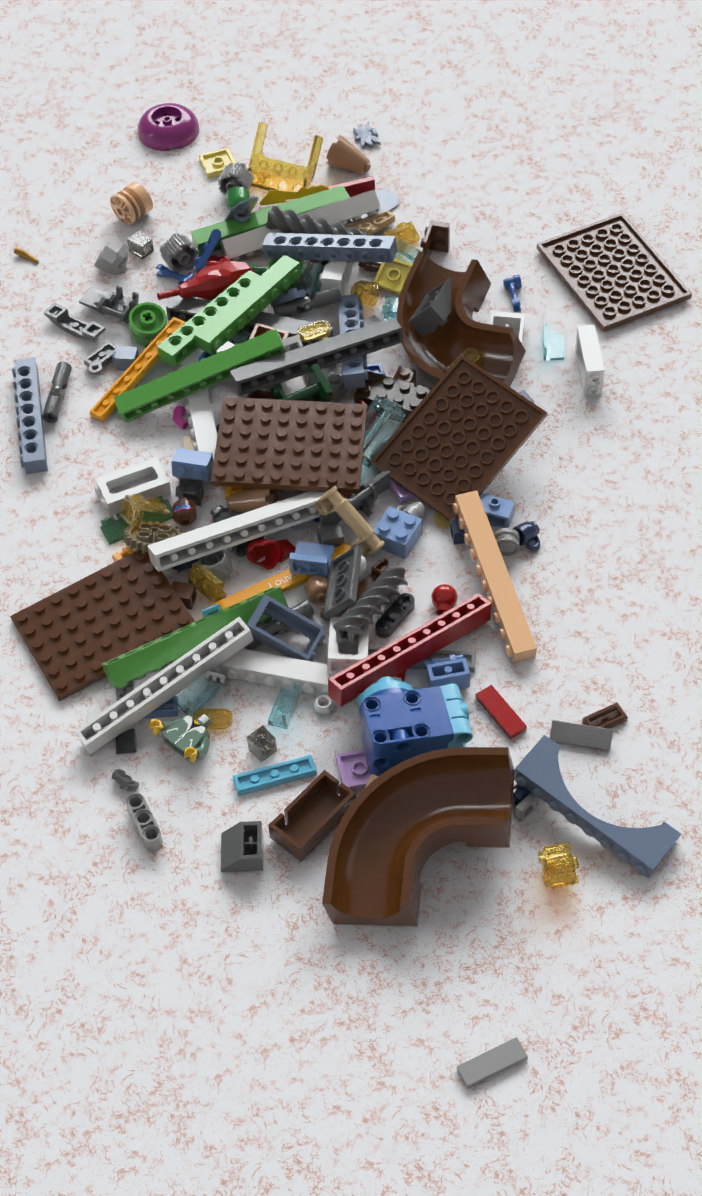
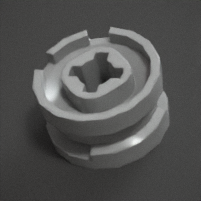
(507, 541)

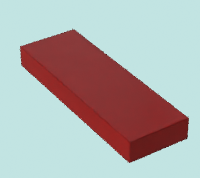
(358, 186)
(501, 712)

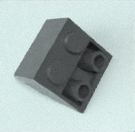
(242, 847)

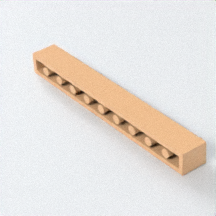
(495, 577)

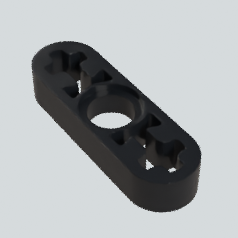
(393, 623)

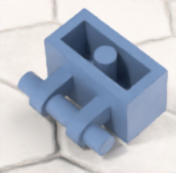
(447, 671)

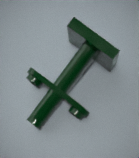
(316, 390)

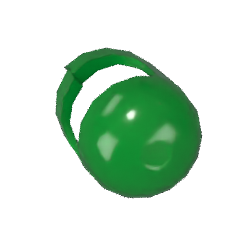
(236, 195)

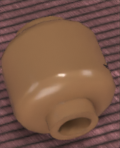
(316, 588)

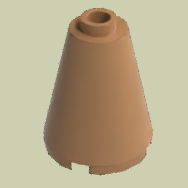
(347, 157)
(252, 499)

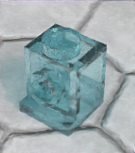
(390, 308)

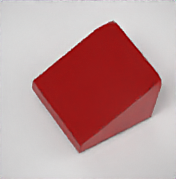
(285, 549)

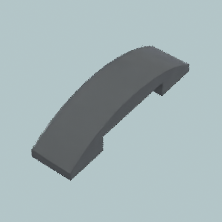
(73, 325)

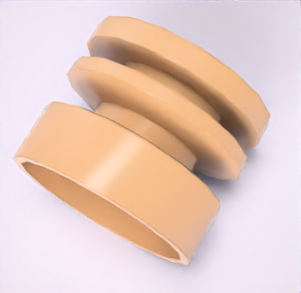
(131, 203)

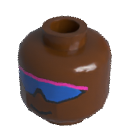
(184, 512)

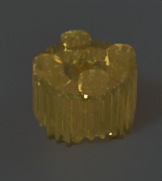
(558, 865)

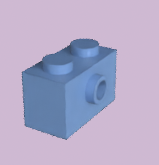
(498, 510)

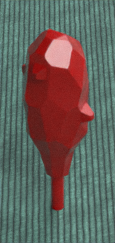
(209, 281)

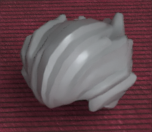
(218, 563)

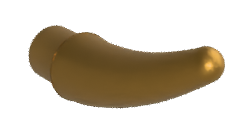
(22, 253)

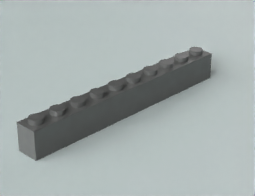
(187, 307)
(324, 353)

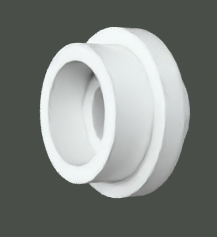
(324, 700)

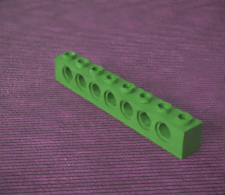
(182, 341)

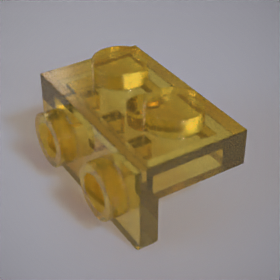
(404, 231)
(206, 582)

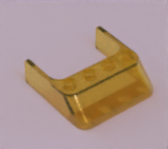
(281, 175)

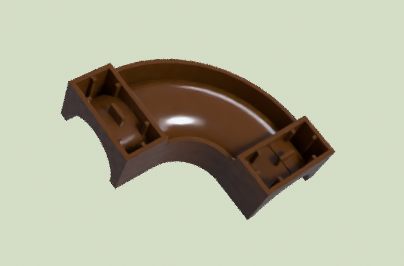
(434, 352)
(405, 820)

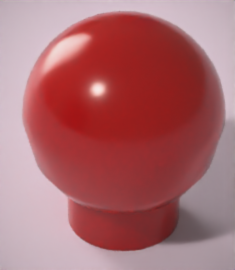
(444, 598)

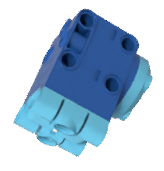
(410, 722)

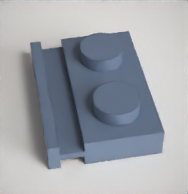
(292, 295)

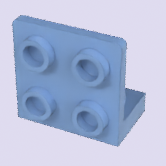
(311, 559)

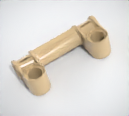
(333, 501)

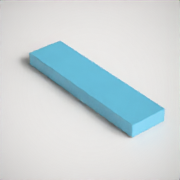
(274, 775)

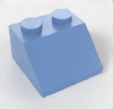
(192, 465)

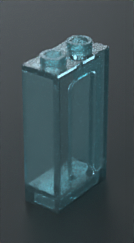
(381, 423)

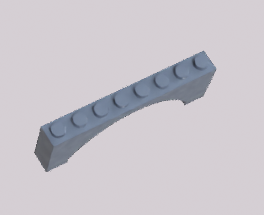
(637, 846)

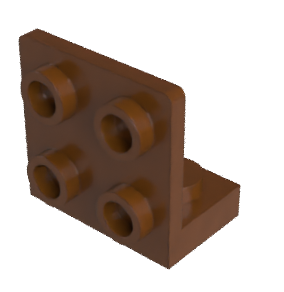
(436, 237)

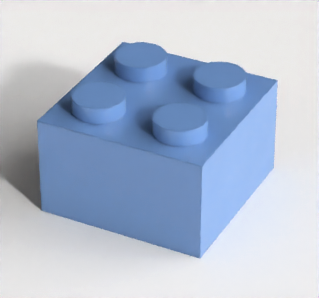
(398, 531)

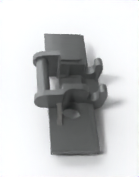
(111, 304)
(364, 500)

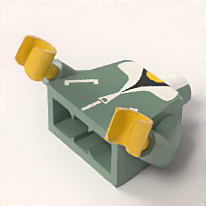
(185, 735)

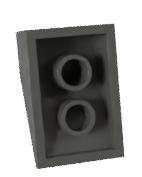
(433, 309)

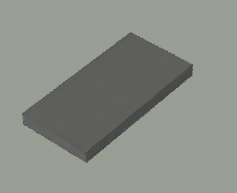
(343, 582)

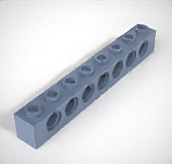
(330, 247)
(350, 319)
(30, 416)

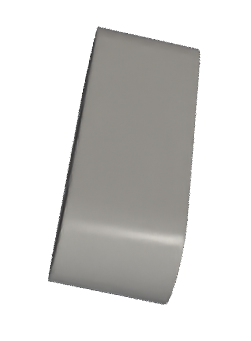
(147, 829)

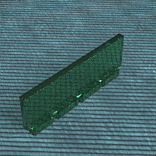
(114, 529)

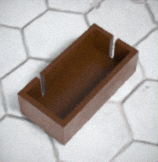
(311, 815)

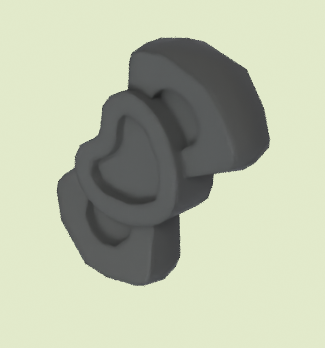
(125, 780)

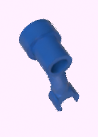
(164, 271)
(513, 283)

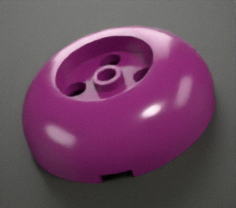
(168, 127)

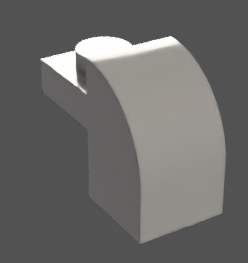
(112, 261)

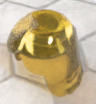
(366, 291)

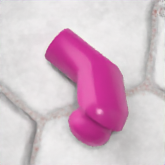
(178, 417)

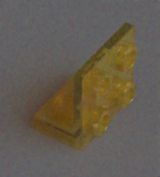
(135, 505)

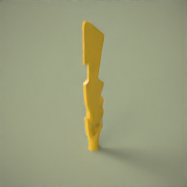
(279, 196)

